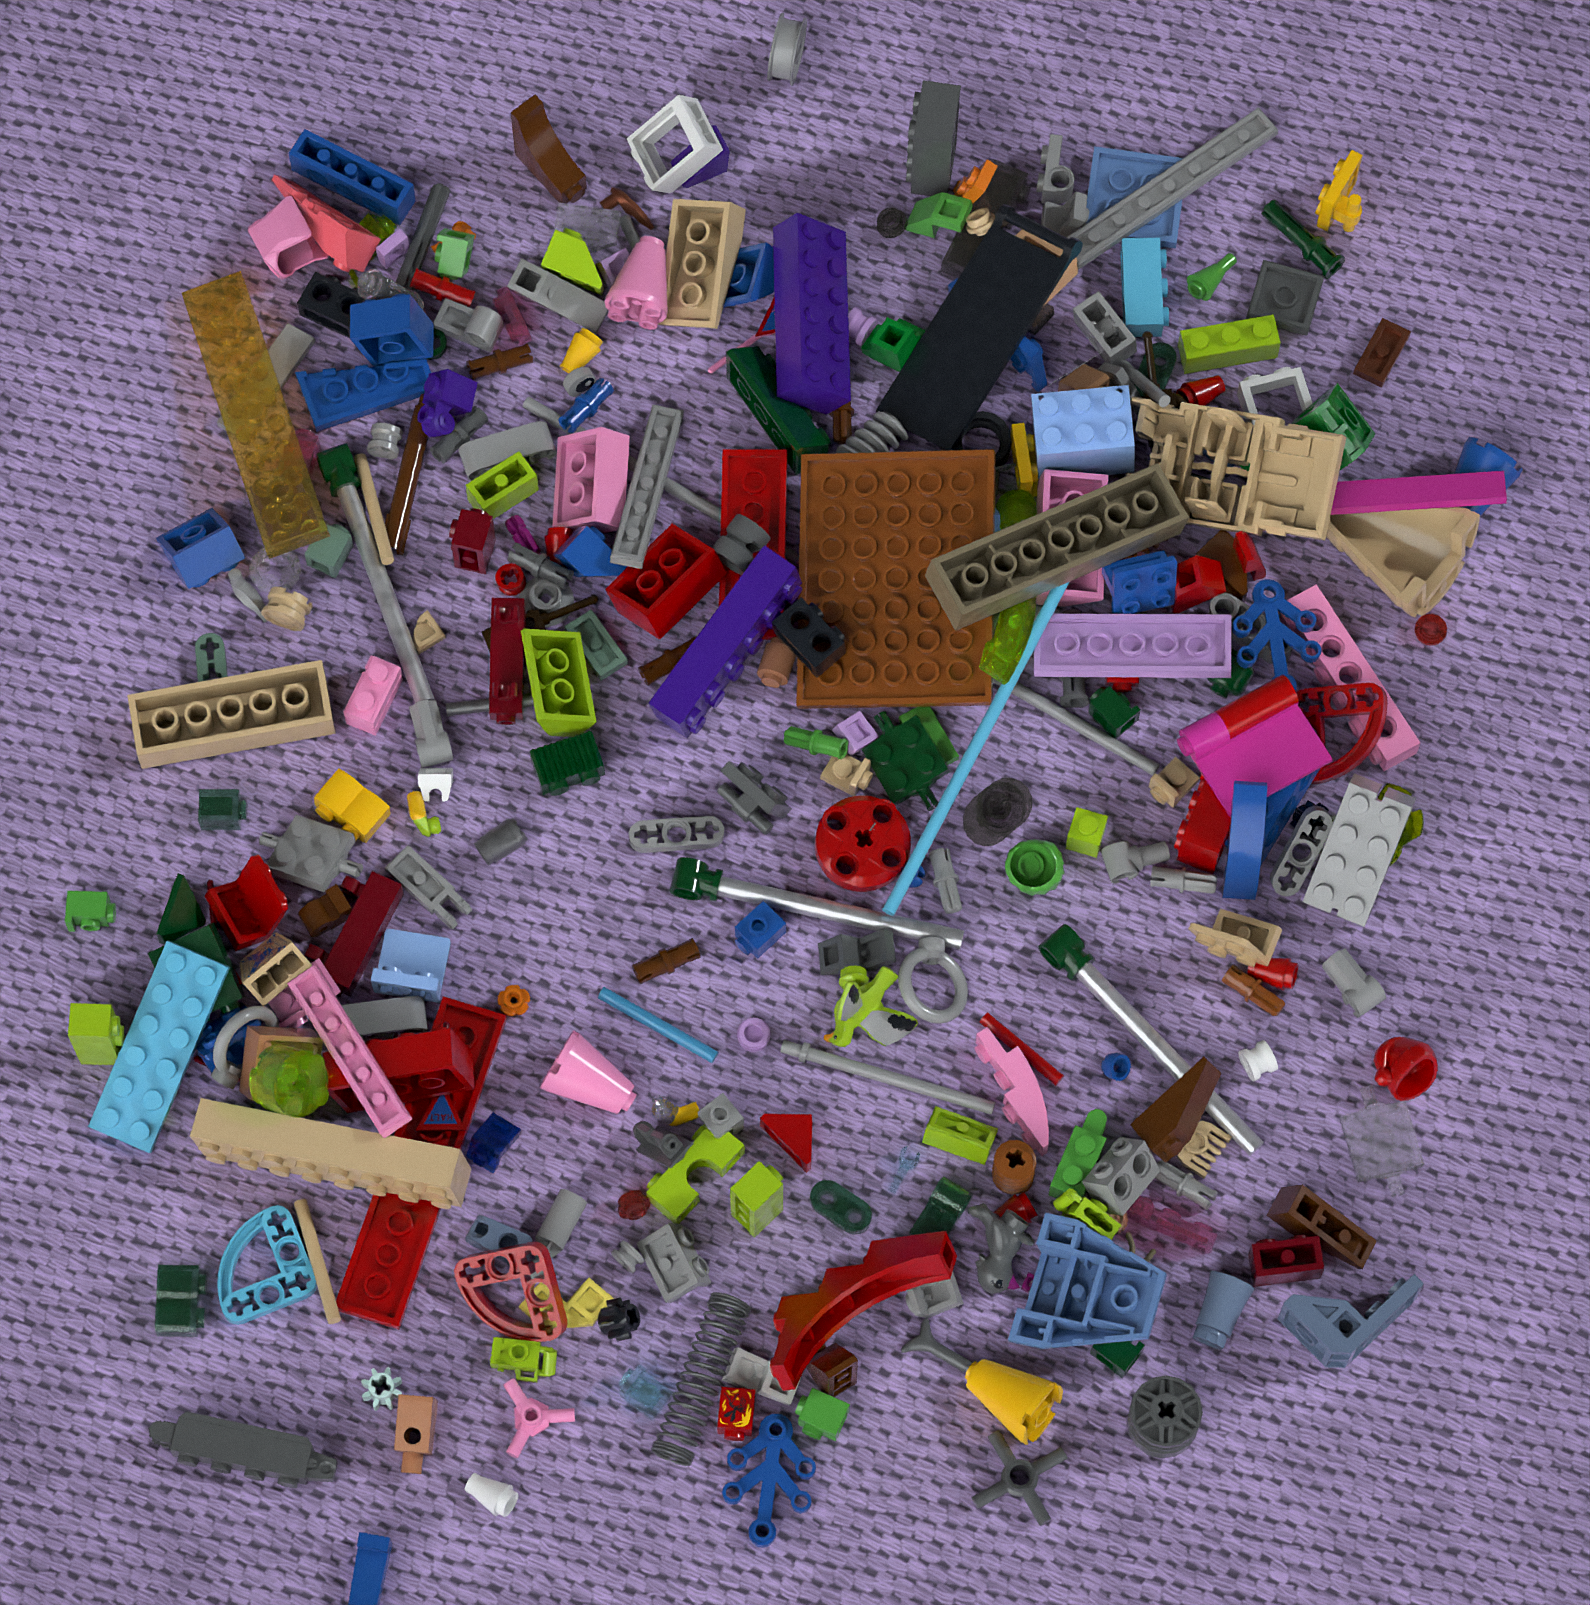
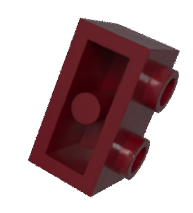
(472, 540)
(1286, 1260)

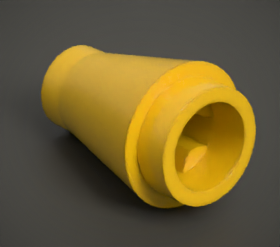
(581, 350)

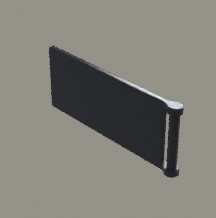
(977, 330)

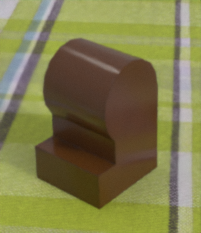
(325, 912)

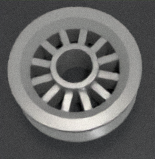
(787, 49)

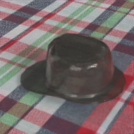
(997, 811)

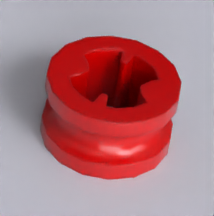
(512, 588)

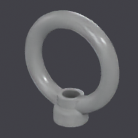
(932, 952)
(226, 1071)

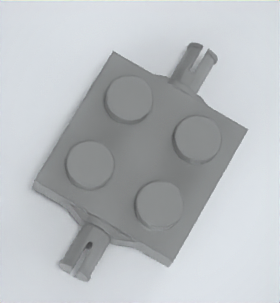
(311, 853)

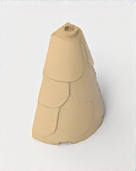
(1407, 552)

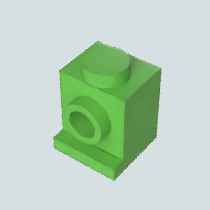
(453, 253)
(89, 910)

